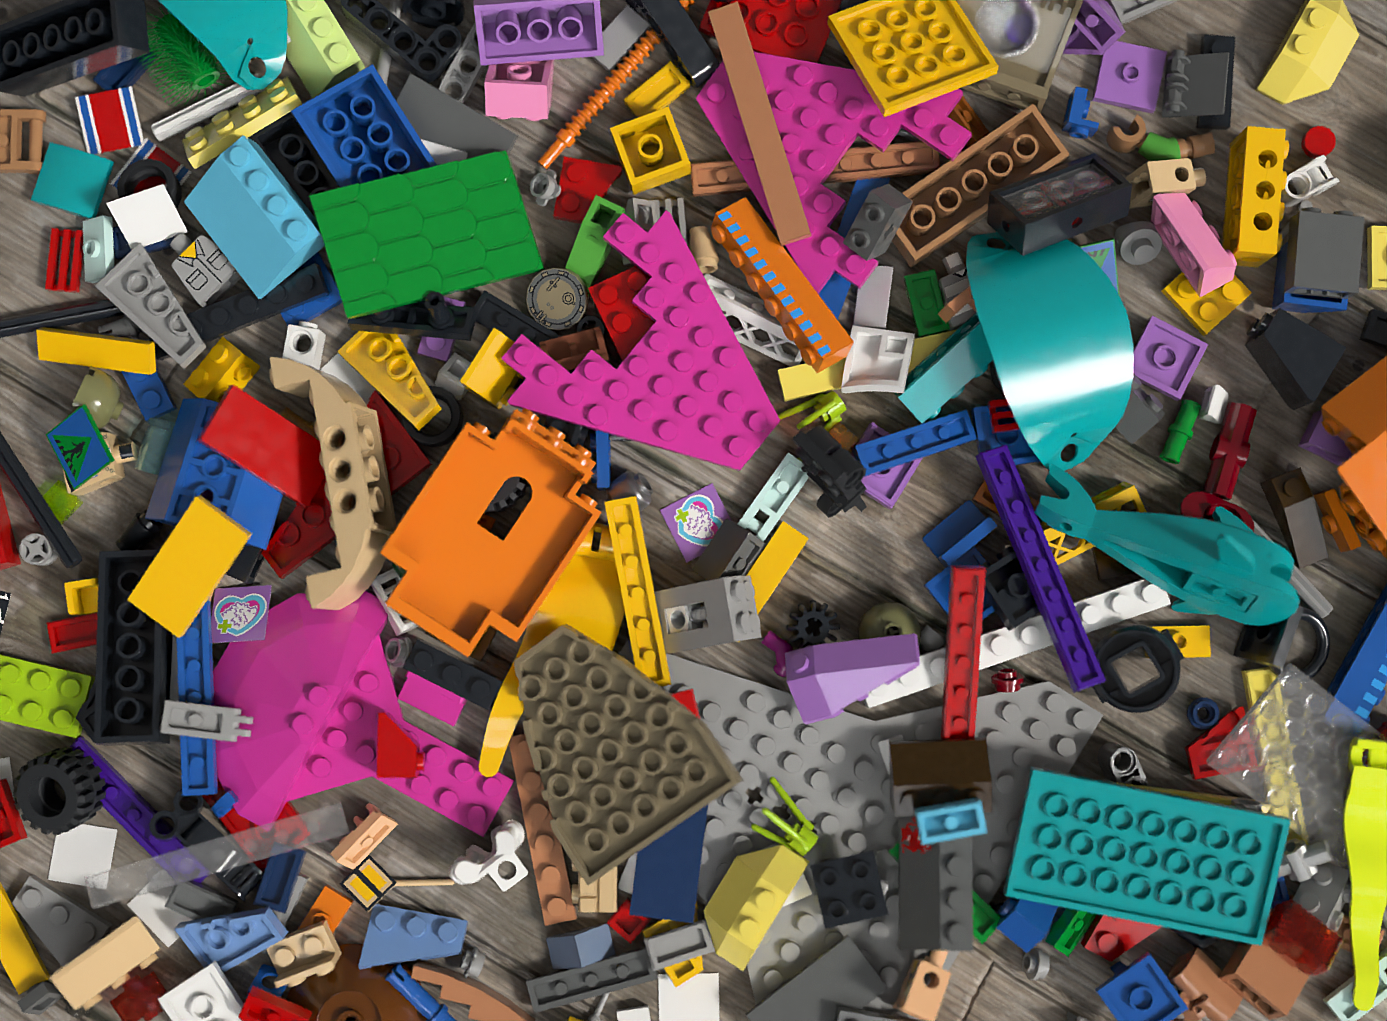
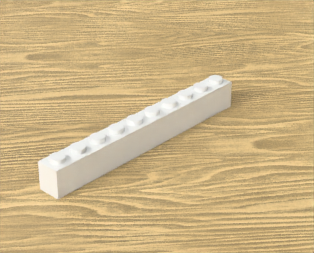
(1002, 645)

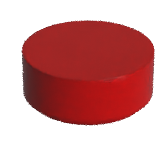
(1318, 142)

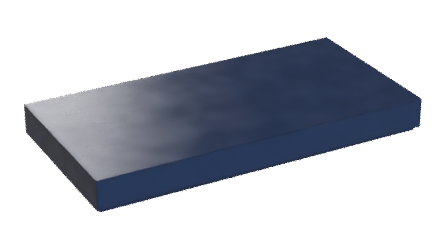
(669, 872)

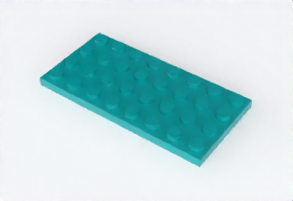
(1146, 856)

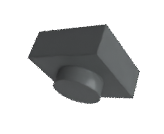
(40, 998)

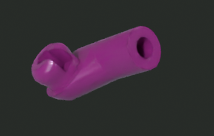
(780, 647)

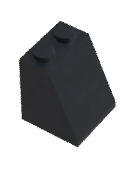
(1293, 356)

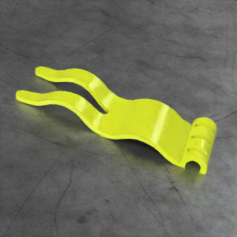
(1367, 862)

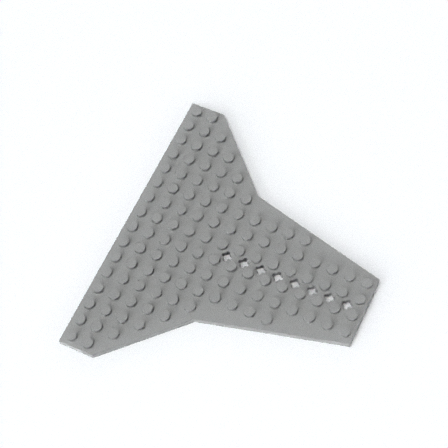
(844, 788)

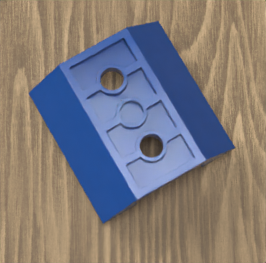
(194, 468)

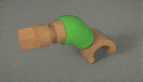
(1156, 147)

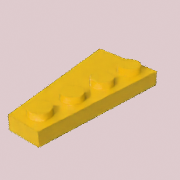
(393, 373)

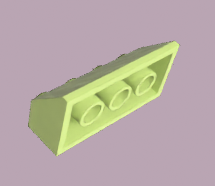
(319, 46)

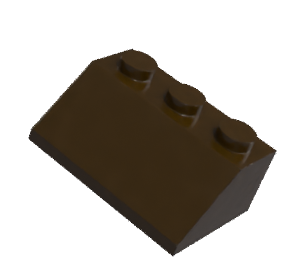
(938, 773)

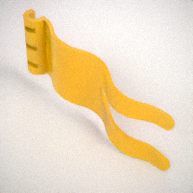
(585, 599)

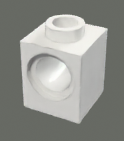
(295, 334)

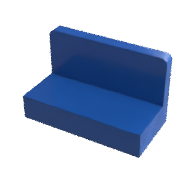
(958, 533)

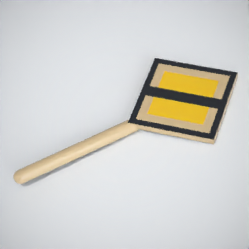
(370, 883)

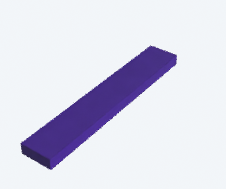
(130, 807)

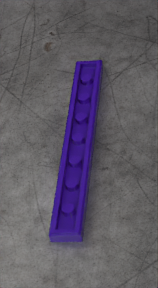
(1040, 568)

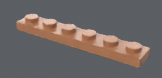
(544, 846)

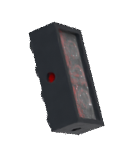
(1058, 204)

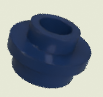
(1211, 717)

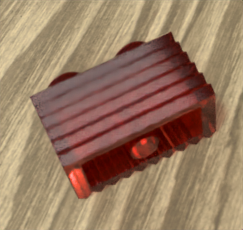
(1302, 938)

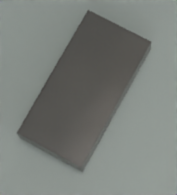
(199, 901)

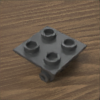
(1195, 84)

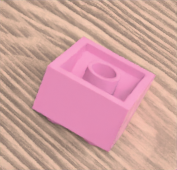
(519, 90)

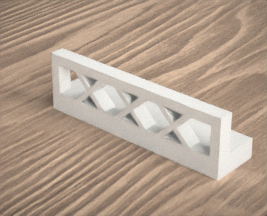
(753, 311)

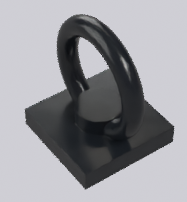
(1272, 642)

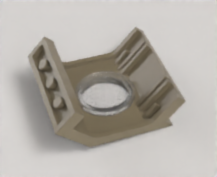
(1025, 43)

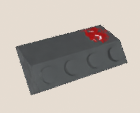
(934, 891)

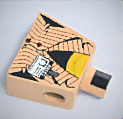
(916, 997)

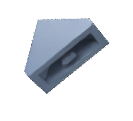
(580, 947)

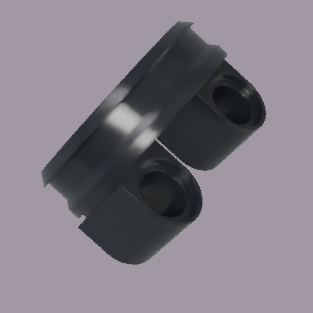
(1163, 654)

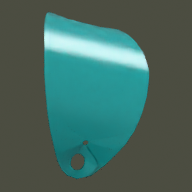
(228, 25)
(1054, 342)

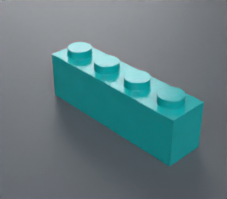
(947, 370)

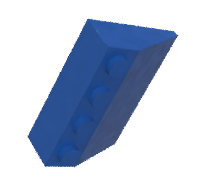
(362, 131)

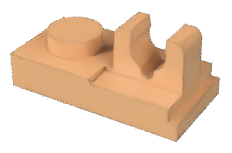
(362, 840)

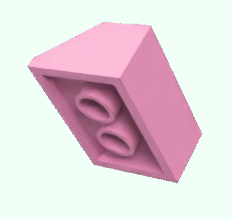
(1192, 242)

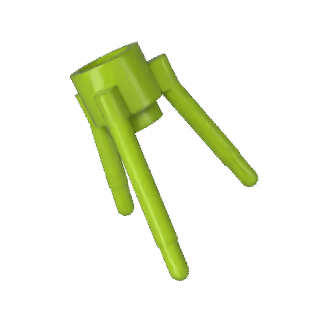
(827, 408)
(799, 837)

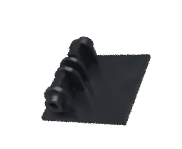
(849, 889)

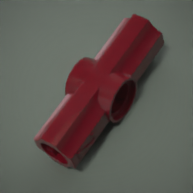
(1230, 450)

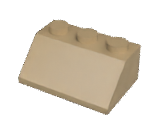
(106, 964)

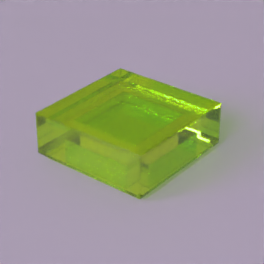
(61, 502)

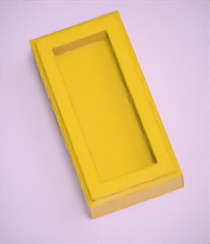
(657, 91)

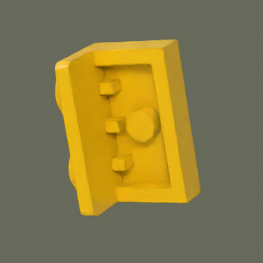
(219, 369)

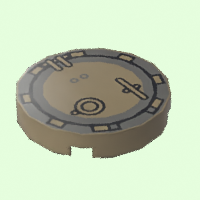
(557, 298)

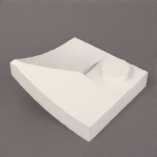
(877, 360)

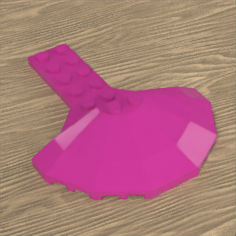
(316, 718)

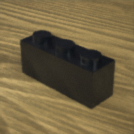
(454, 674)

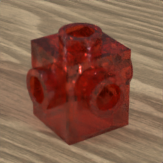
(139, 998)

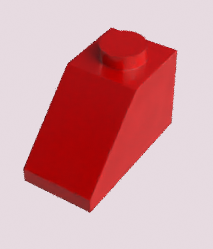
(397, 750)

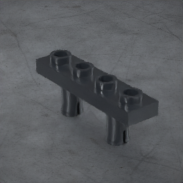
(421, 319)

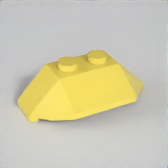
(1310, 52)
(751, 900)

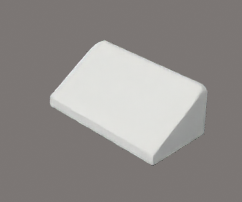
(873, 299)

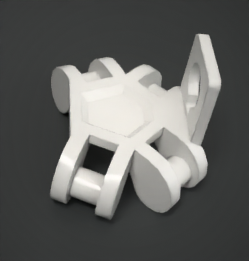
(479, 862)

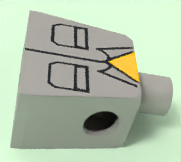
(203, 268)

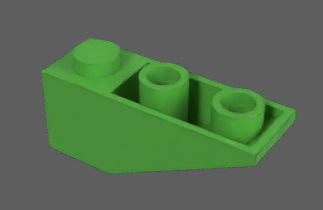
(589, 247)

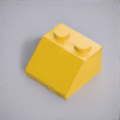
(489, 375)

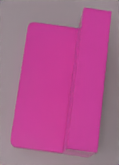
(432, 699)

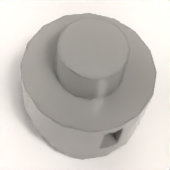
(1138, 242)

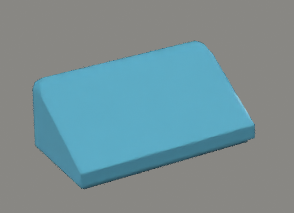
(950, 820)

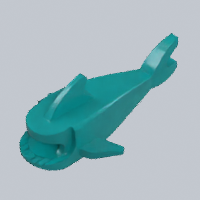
(1203, 562)

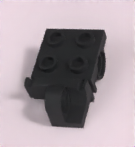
(831, 470)

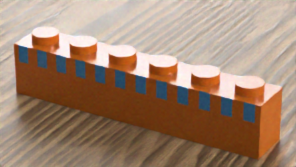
(781, 285)

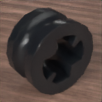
(591, 319)

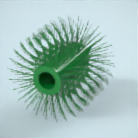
(190, 57)

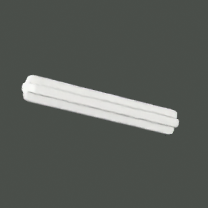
(201, 110)

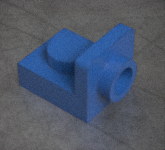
(1075, 115)

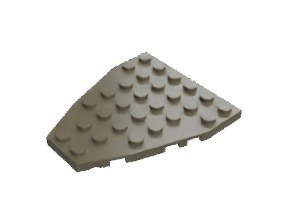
(612, 751)

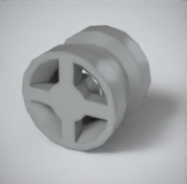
(32, 547)

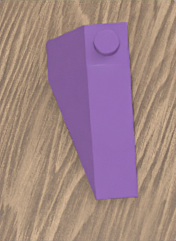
(837, 674)

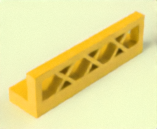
(1108, 500)

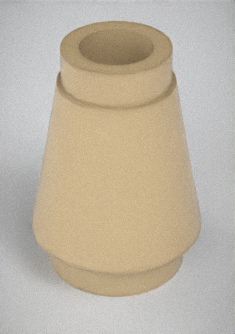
(703, 249)

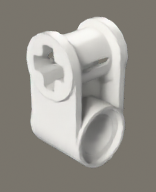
(1309, 181)

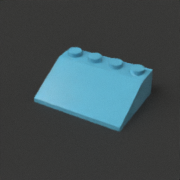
(255, 216)

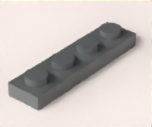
(590, 981)

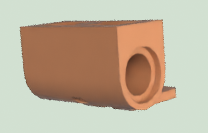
(1202, 988)

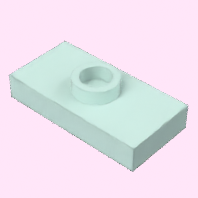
(98, 248)

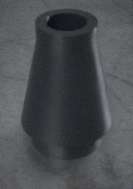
(139, 532)

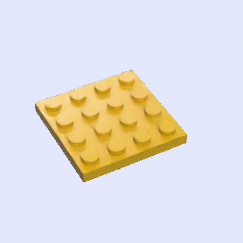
(911, 50)

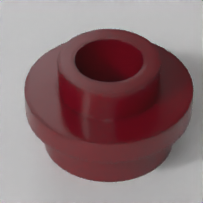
(1007, 680)

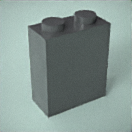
(1324, 253)

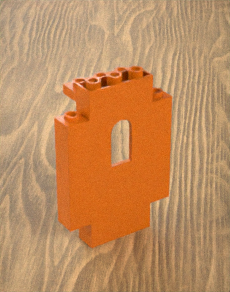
(465, 575)

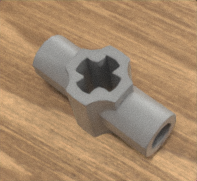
(1301, 860)

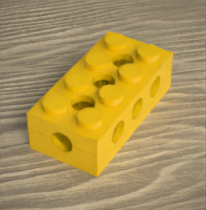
(1254, 195)

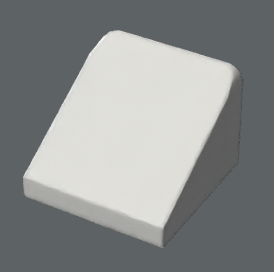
(451, 374)
(1214, 404)

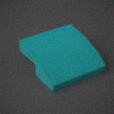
(72, 181)

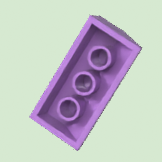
(537, 30)

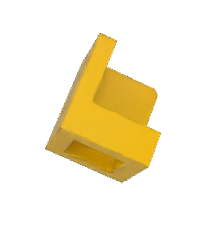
(82, 596)

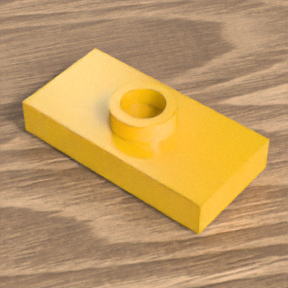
(1191, 640)

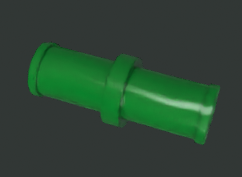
(1180, 431)

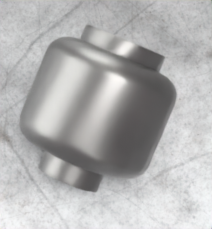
(631, 485)

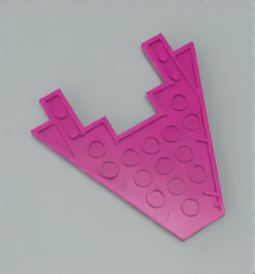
(818, 119)
(682, 382)

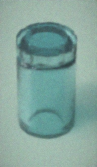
(154, 445)

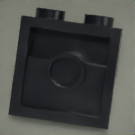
(1008, 590)

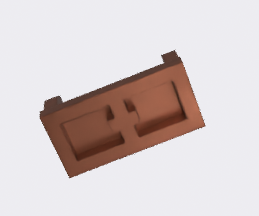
(573, 348)

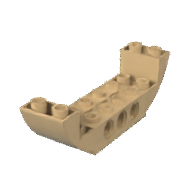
(355, 481)

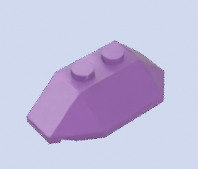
(1094, 29)

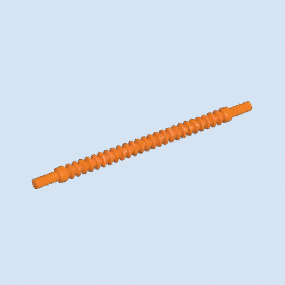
(566, 136)

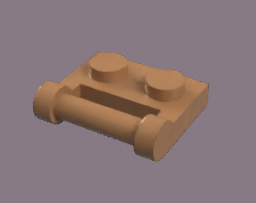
(11, 140)

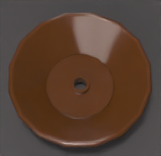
(354, 992)

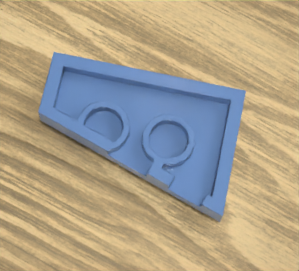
(410, 935)
(232, 936)

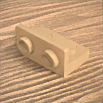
(304, 954)

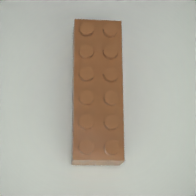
(959, 190)

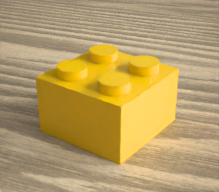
(650, 150)

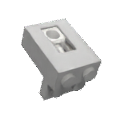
(728, 611)

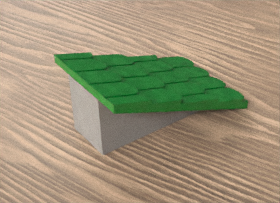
(426, 233)

